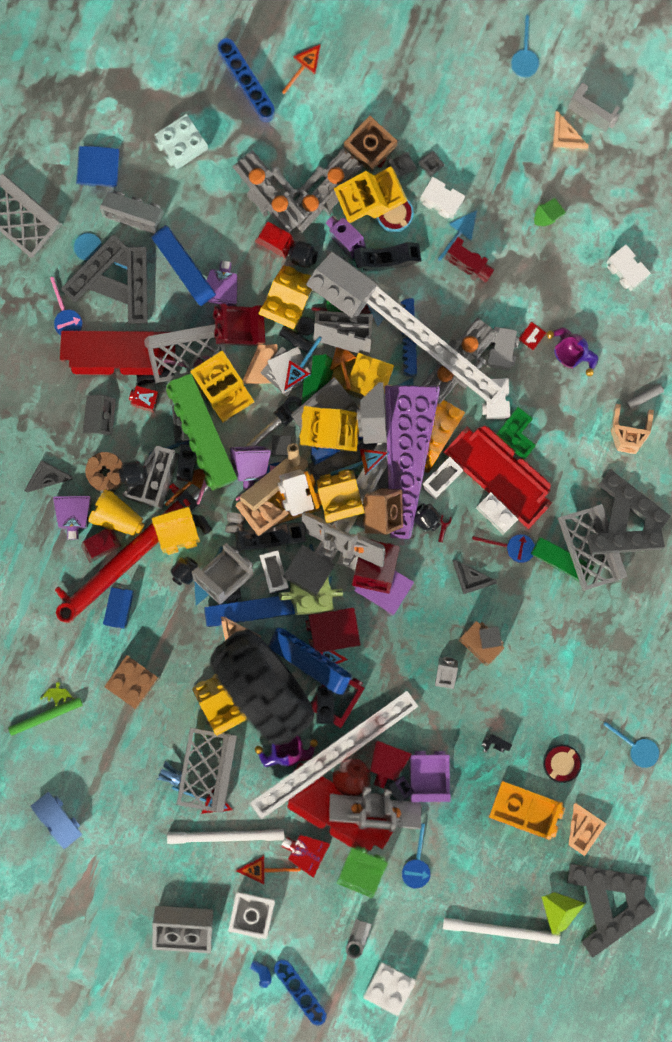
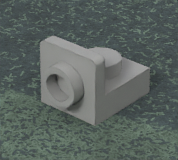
(446, 672)

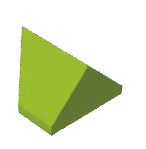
(561, 910)

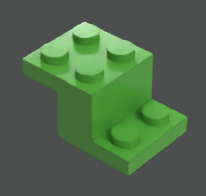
(362, 872)

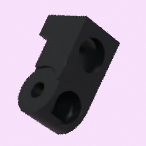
(186, 464)
(325, 706)

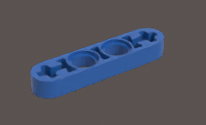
(302, 990)

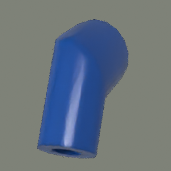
(264, 973)

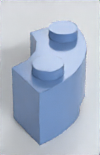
(57, 821)

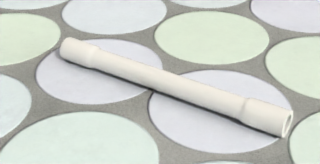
(183, 837)
(460, 925)

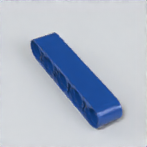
(242, 72)
(183, 265)
(248, 610)
(310, 661)

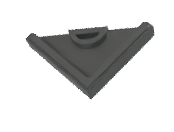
(46, 476)
(471, 579)

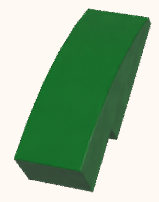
(319, 377)
(557, 558)

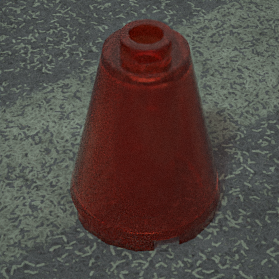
(351, 777)

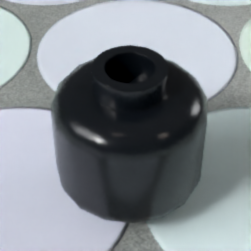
(303, 254)
(132, 473)
(427, 517)
(183, 570)

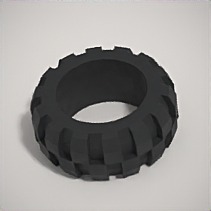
(262, 687)

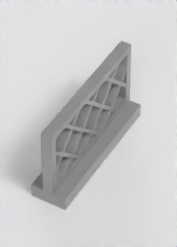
(32, 207)
(178, 338)
(600, 525)
(223, 772)

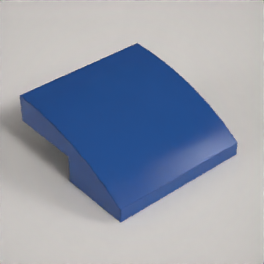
(97, 166)

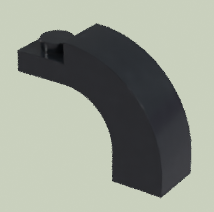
(388, 258)
(272, 538)

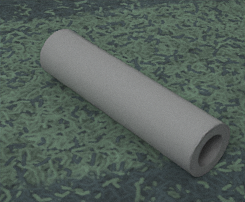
(645, 396)

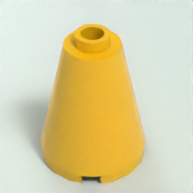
(115, 514)

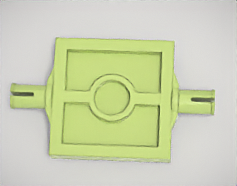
(307, 604)

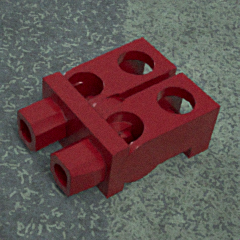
(469, 262)

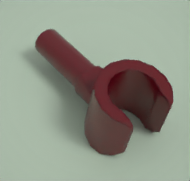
(443, 528)

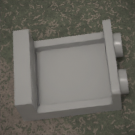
(591, 111)
(224, 574)

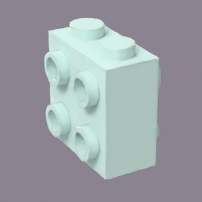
(180, 142)

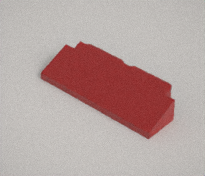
(109, 350)
(497, 471)
(314, 806)

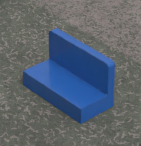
(118, 608)

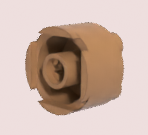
(97, 464)

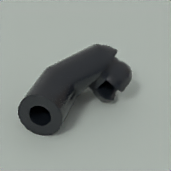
(201, 522)

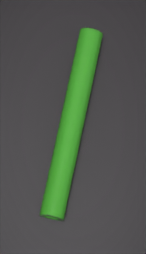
(45, 716)

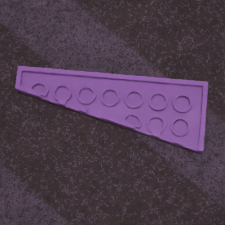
(408, 430)

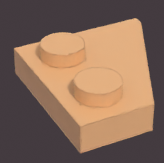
(259, 361)
(263, 517)
(584, 829)

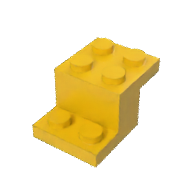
(370, 194)
(287, 297)
(363, 375)
(222, 386)
(329, 428)
(339, 495)
(176, 531)
(217, 705)

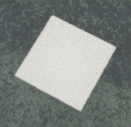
(280, 364)

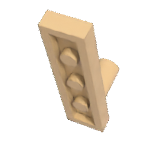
(268, 485)

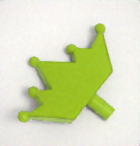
(57, 694)

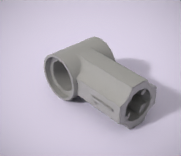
(358, 936)

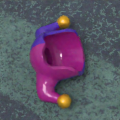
(573, 350)
(287, 753)

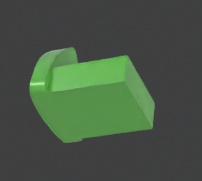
(548, 213)

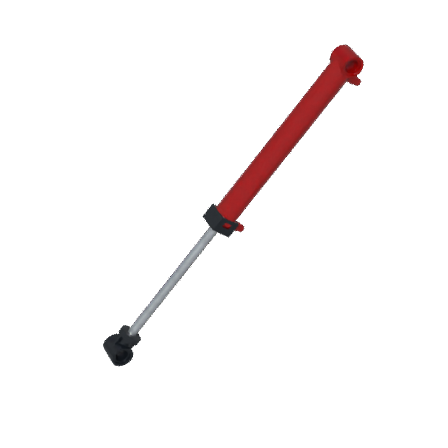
(148, 537)

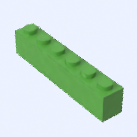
(201, 432)

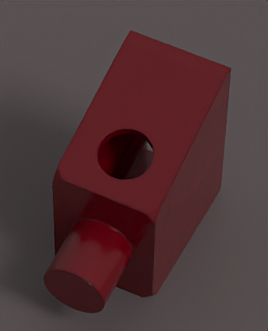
(100, 544)
(387, 763)

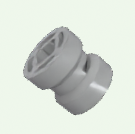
(234, 518)

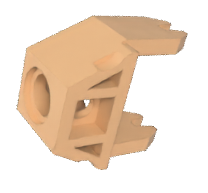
(628, 438)

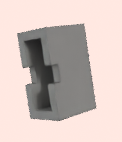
(502, 355)

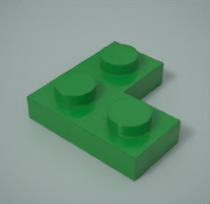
(512, 433)

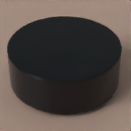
(305, 326)

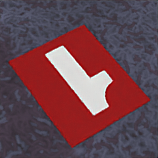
(532, 336)

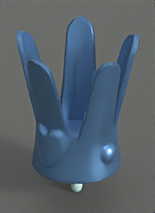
(172, 775)

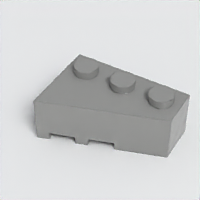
(343, 331)
(160, 470)

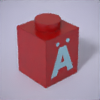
(144, 398)

